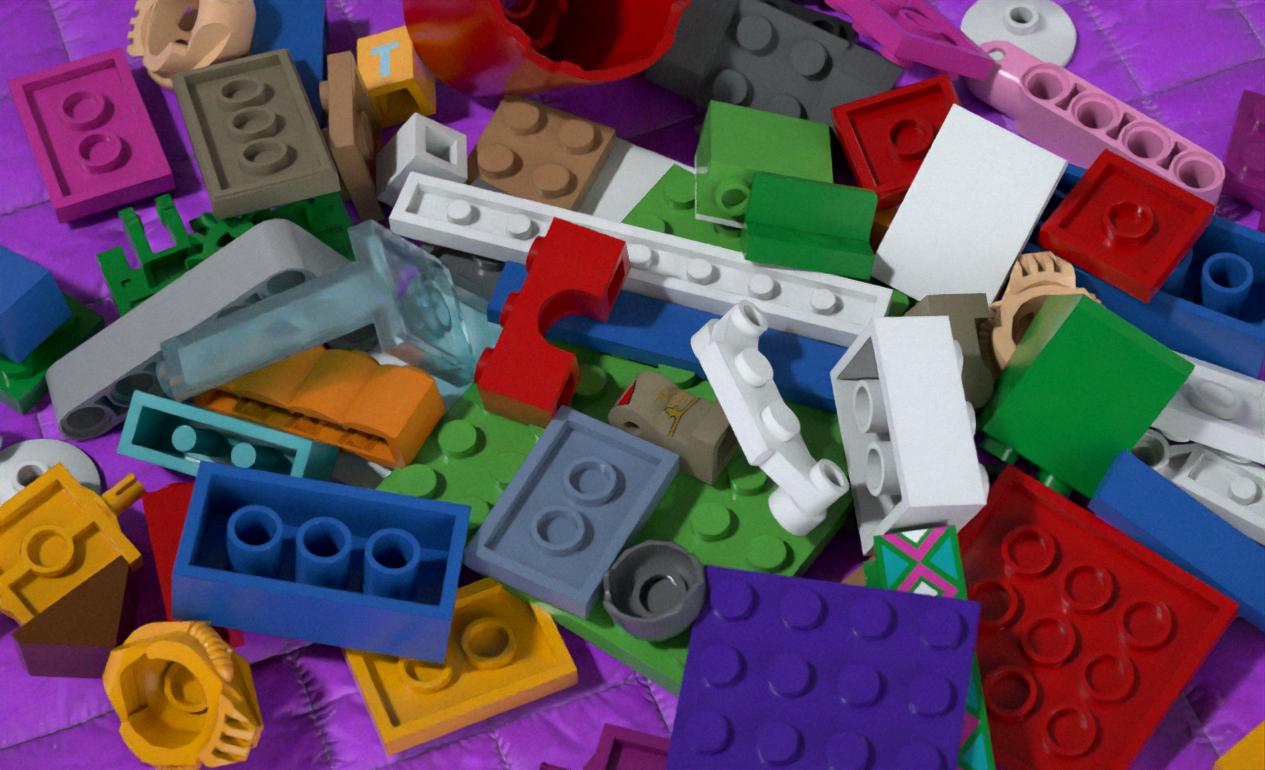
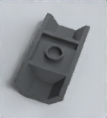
(769, 63)

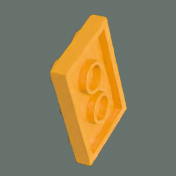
(494, 661)

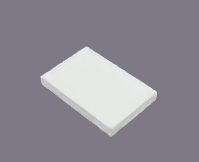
(967, 211)

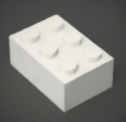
(907, 428)

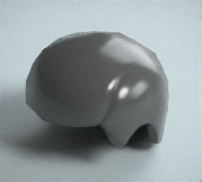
(655, 590)

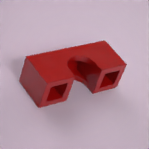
(567, 276)

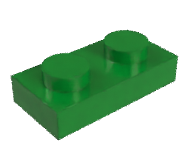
(26, 382)

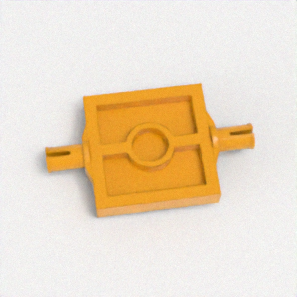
(58, 538)

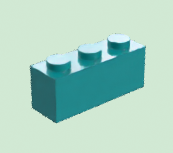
(185, 433)

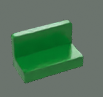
(809, 225)

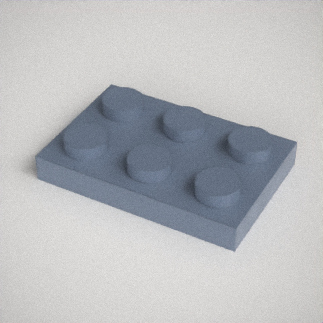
(572, 511)

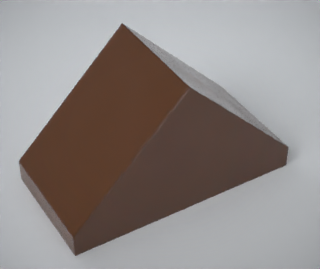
(81, 627)

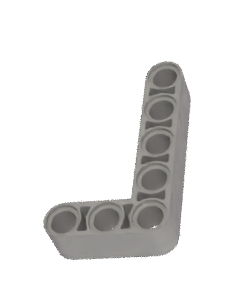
(98, 378)

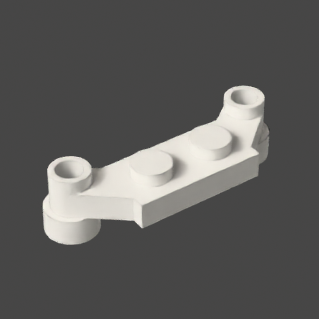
(762, 420)
(1222, 485)

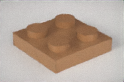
(352, 134)
(541, 153)

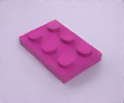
(917, 33)
(91, 135)

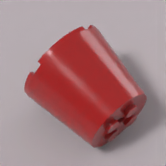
(538, 44)

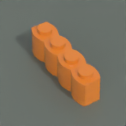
(339, 400)

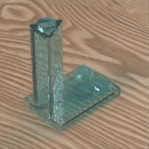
(388, 285)

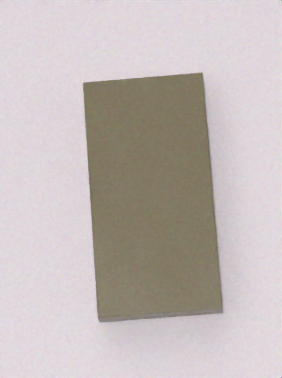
(254, 134)

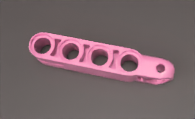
(1082, 120)

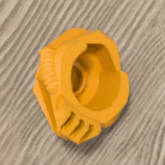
(183, 696)

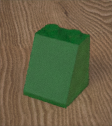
(1077, 394)

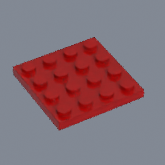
(1078, 630)

